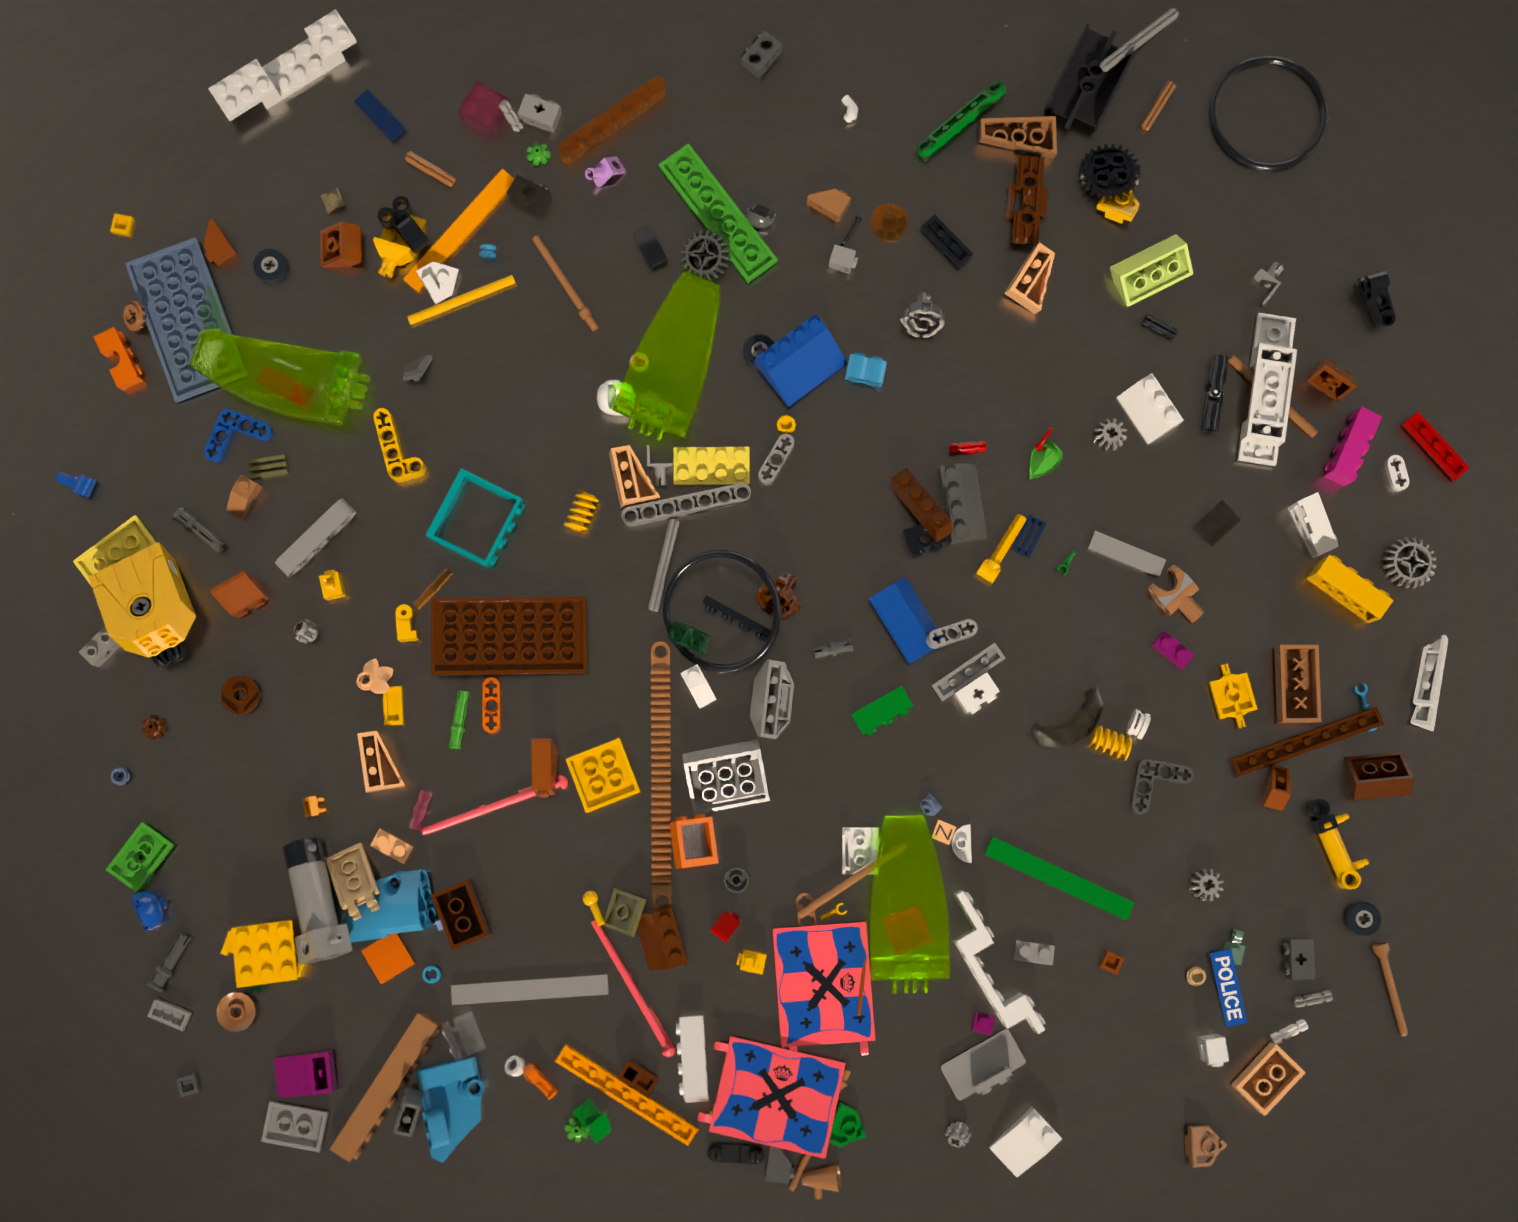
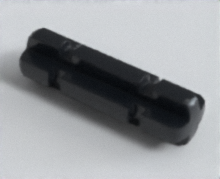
(1160, 326)

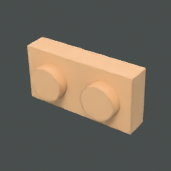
(392, 846)

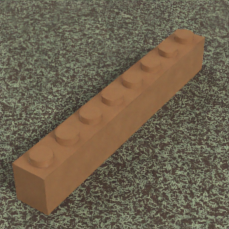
(385, 1086)

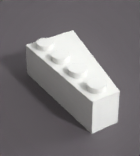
(693, 1059)

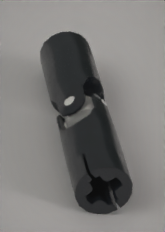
(1217, 379)

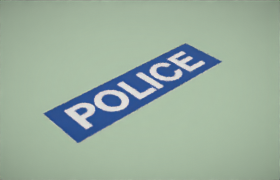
(1228, 988)

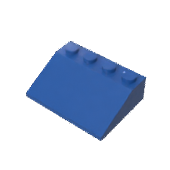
(801, 360)

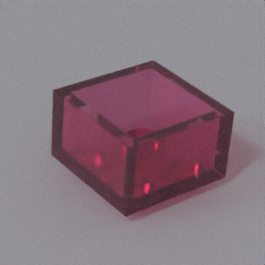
(482, 109)

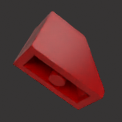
(725, 925)

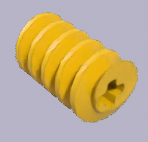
(581, 511)
(1111, 741)

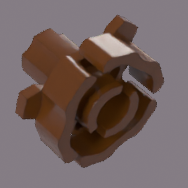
(785, 590)

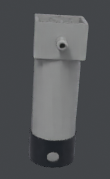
(320, 932)

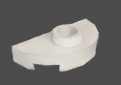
(962, 843)

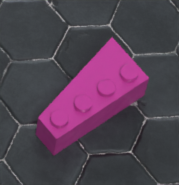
(1353, 445)

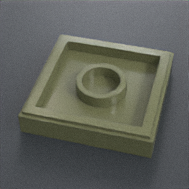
(624, 912)

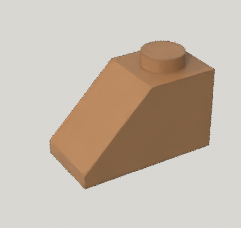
(830, 202)
(242, 496)

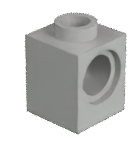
(843, 259)

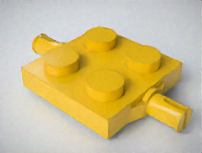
(1233, 696)

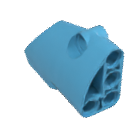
(402, 907)
(448, 1104)

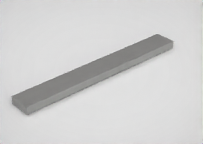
(529, 989)

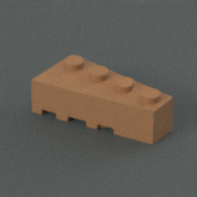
(1021, 134)

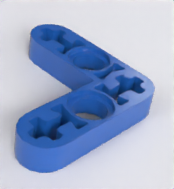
(229, 427)

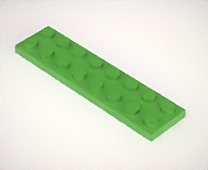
(718, 212)

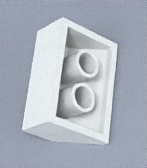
(1150, 408)

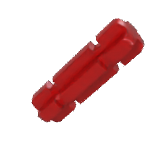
(968, 447)

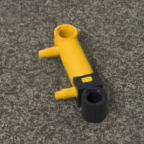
(1326, 827)

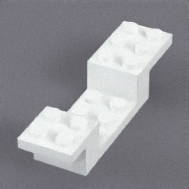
(288, 71)
(1271, 389)
(975, 940)

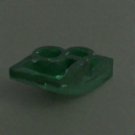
(689, 636)

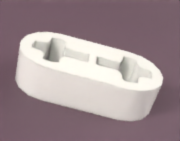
(1401, 471)

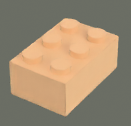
(1268, 1078)

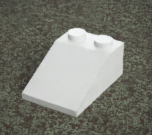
(1025, 1142)

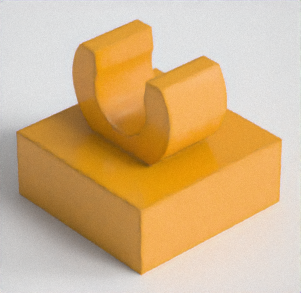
(311, 806)

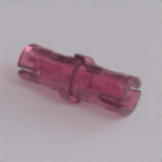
(419, 810)

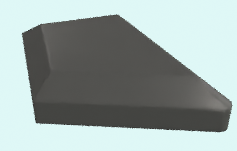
(416, 368)

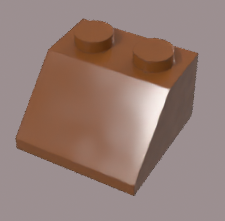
(340, 245)

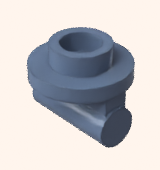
(930, 805)

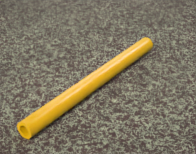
(461, 299)

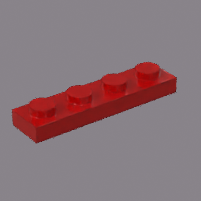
(1435, 446)

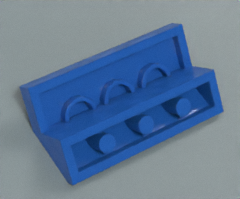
(905, 618)

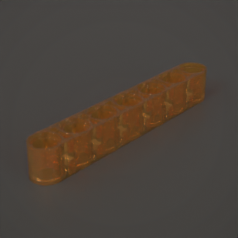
(614, 112)

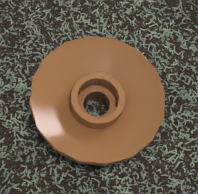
(226, 1011)

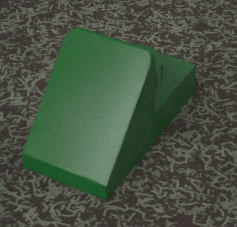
(592, 1121)

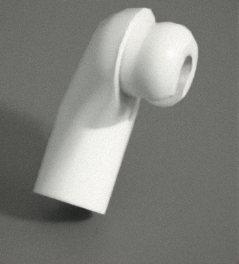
(852, 109)

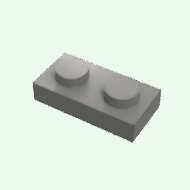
(1033, 952)

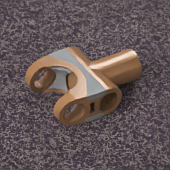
(1179, 597)

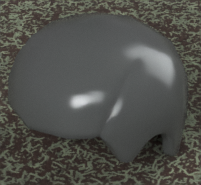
(760, 216)

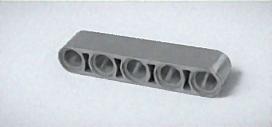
(315, 537)

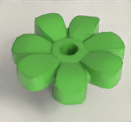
(538, 154)
(572, 1130)

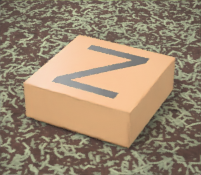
(943, 832)

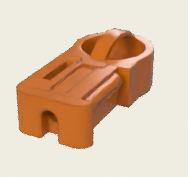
(539, 1080)

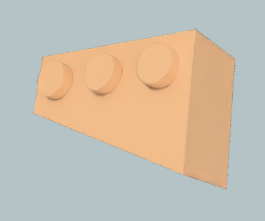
(1031, 279)
(630, 479)
(377, 764)

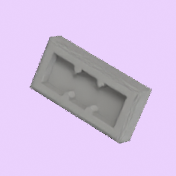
(169, 1014)

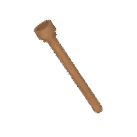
(1381, 951)

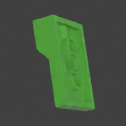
(128, 866)

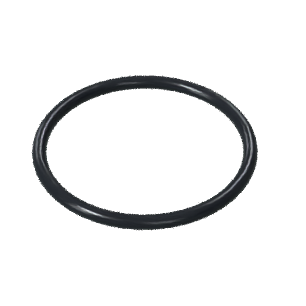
(1283, 62)
(772, 589)

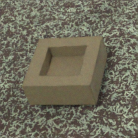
(333, 201)

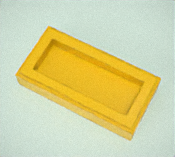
(393, 706)

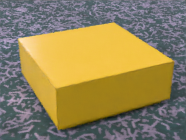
(122, 224)

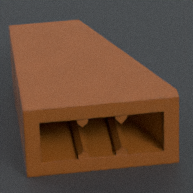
(544, 766)

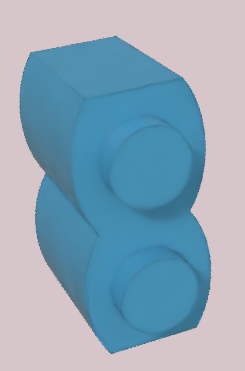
(865, 370)

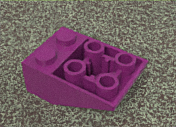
(305, 1074)

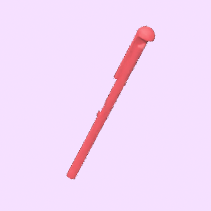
(561, 781)
(669, 1048)

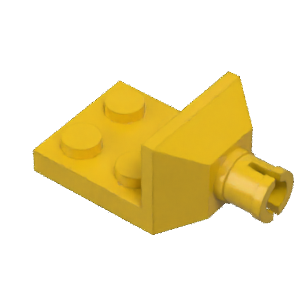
(394, 249)

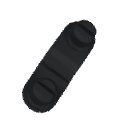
(735, 1153)

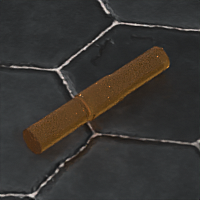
(432, 588)

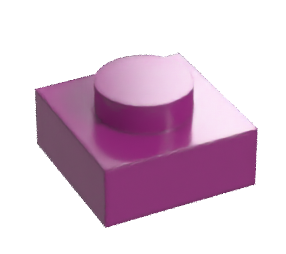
(983, 1023)

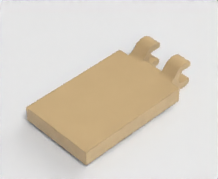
(353, 879)

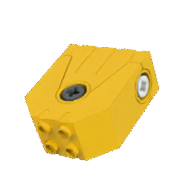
(144, 602)

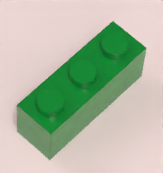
(882, 711)

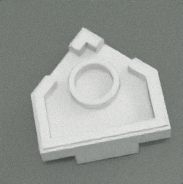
(438, 280)

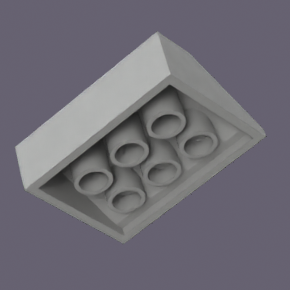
(725, 777)

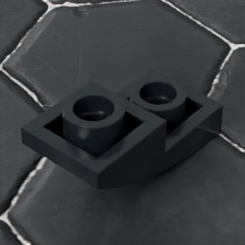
(650, 246)

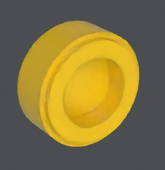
(786, 424)

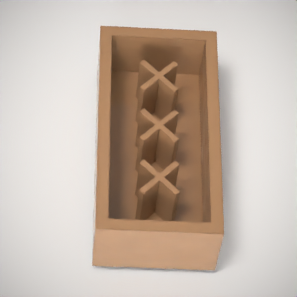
(1297, 684)

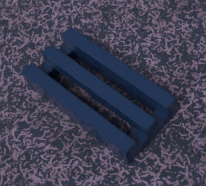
(1036, 521)

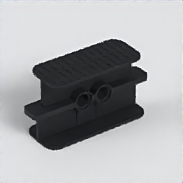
(1070, 97)

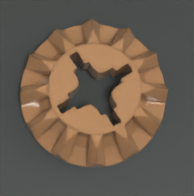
(129, 315)

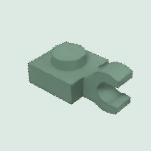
(1234, 945)

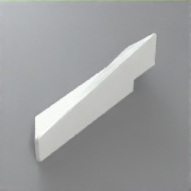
(1429, 684)

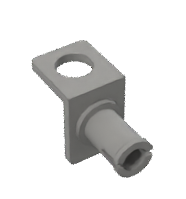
(1269, 279)
(659, 468)

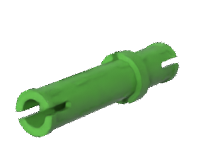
(457, 728)

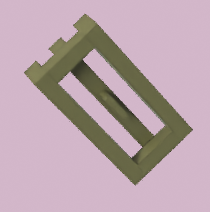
(284, 464)

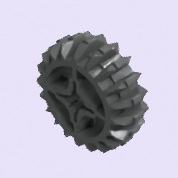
(705, 248)

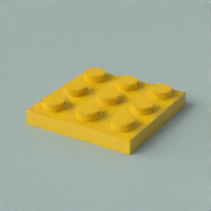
(603, 775)
(264, 953)

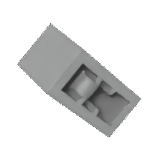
(545, 119)
(99, 648)

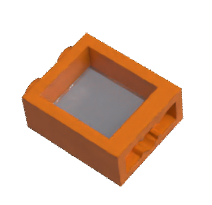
(692, 840)

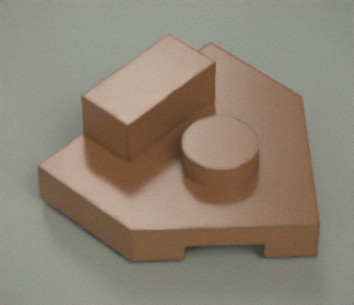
(1202, 1146)

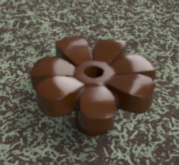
(154, 727)

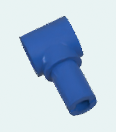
(79, 484)

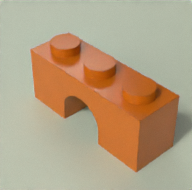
(126, 372)

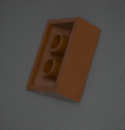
(1378, 776)
(661, 938)

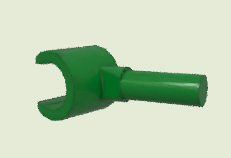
(1066, 563)

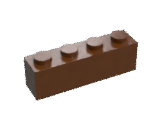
(921, 504)

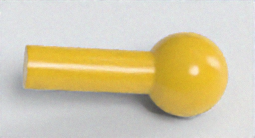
(590, 899)

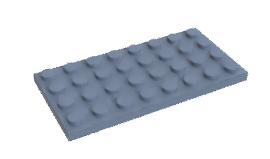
(178, 304)

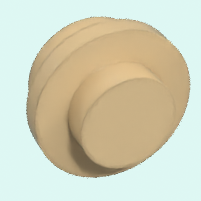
(1196, 976)

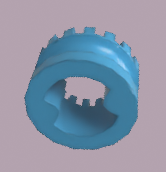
(487, 250)
(432, 980)

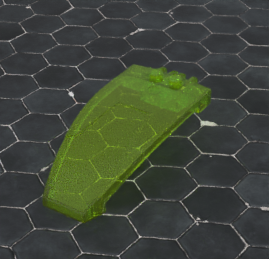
(672, 359)
(282, 376)
(908, 907)

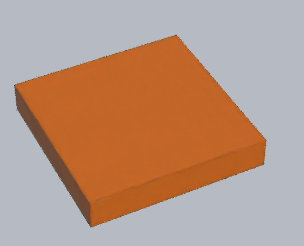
(388, 957)

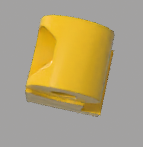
(404, 624)

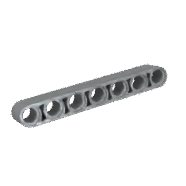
(694, 498)

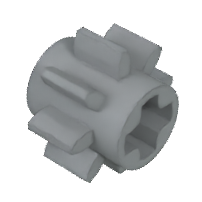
(305, 631)
(958, 1134)

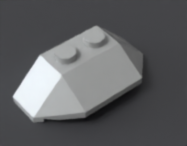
(771, 699)

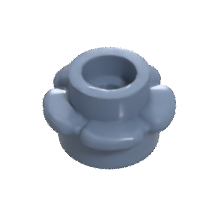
(115, 776)

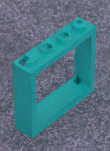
(448, 505)

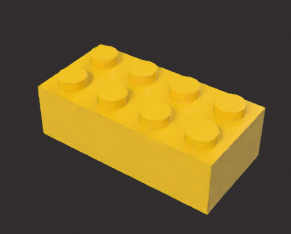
(1350, 589)

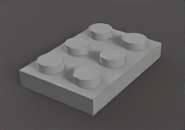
(295, 1126)

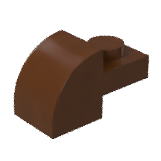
(637, 1077)

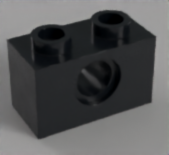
(913, 543)

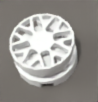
(1138, 724)

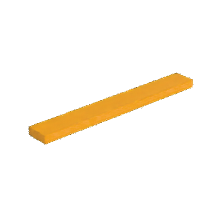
(463, 226)
(626, 1095)

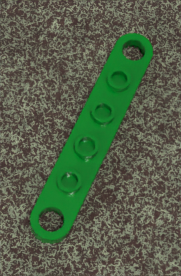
(960, 119)

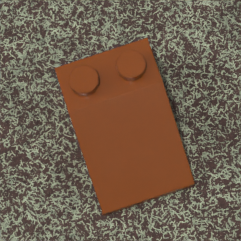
(1332, 379)
(240, 594)

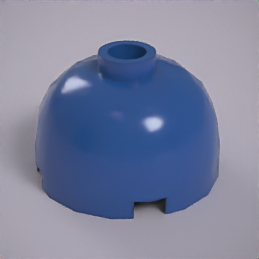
(148, 908)

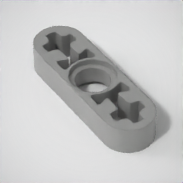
(773, 473)
(956, 627)

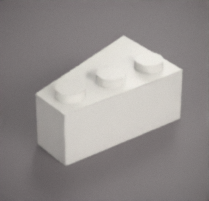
(1313, 525)

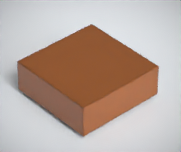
(1111, 962)

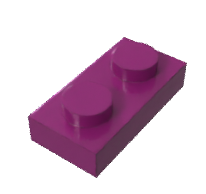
(1173, 650)

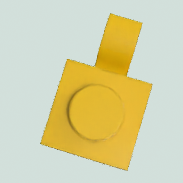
(332, 585)
(751, 961)

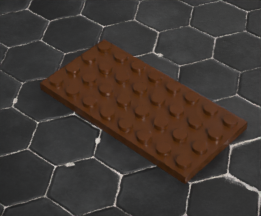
(508, 636)

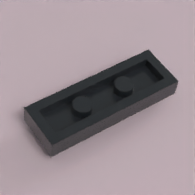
(946, 241)

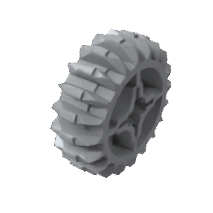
(1413, 548)

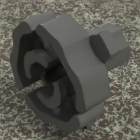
(921, 315)

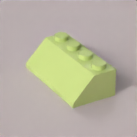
(1152, 270)

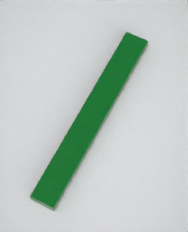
(1059, 878)

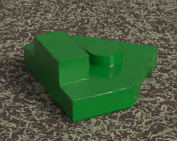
(846, 1126)

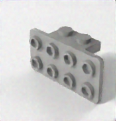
(983, 1065)

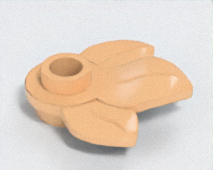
(377, 675)

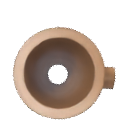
(824, 1178)

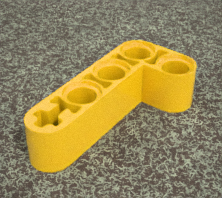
(394, 444)

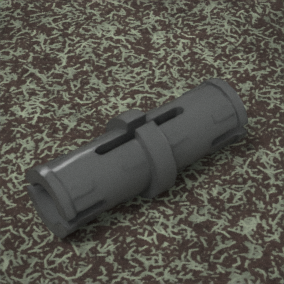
(832, 648)

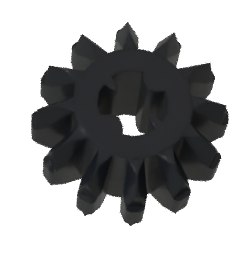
(169, 656)

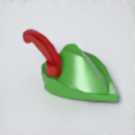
(1044, 457)

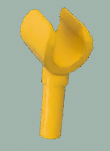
(833, 912)

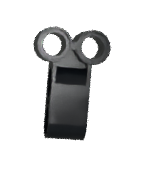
(404, 224)
(1373, 286)

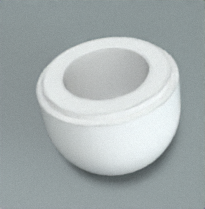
(519, 1067)

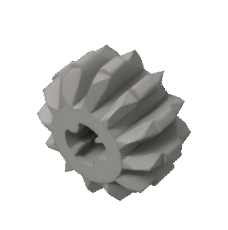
(1117, 432)
(1204, 877)

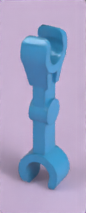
(1365, 706)

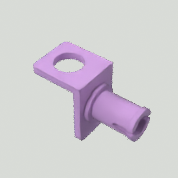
(604, 170)

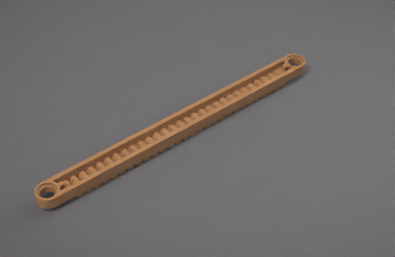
(661, 774)

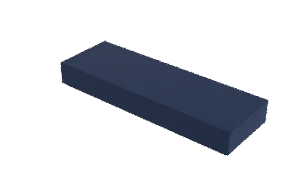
(380, 115)

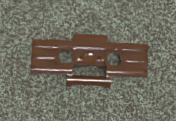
(1033, 201)

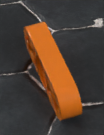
(485, 690)

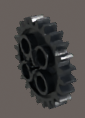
(1109, 172)

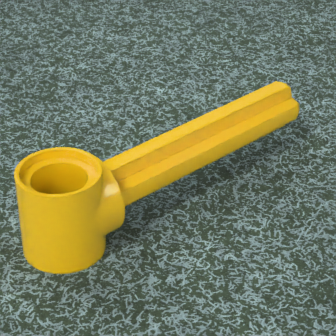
(991, 567)

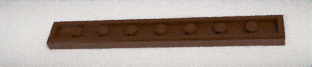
(1307, 742)

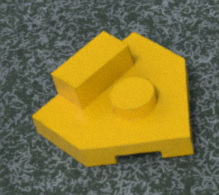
(1119, 208)

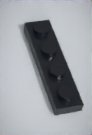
(731, 615)

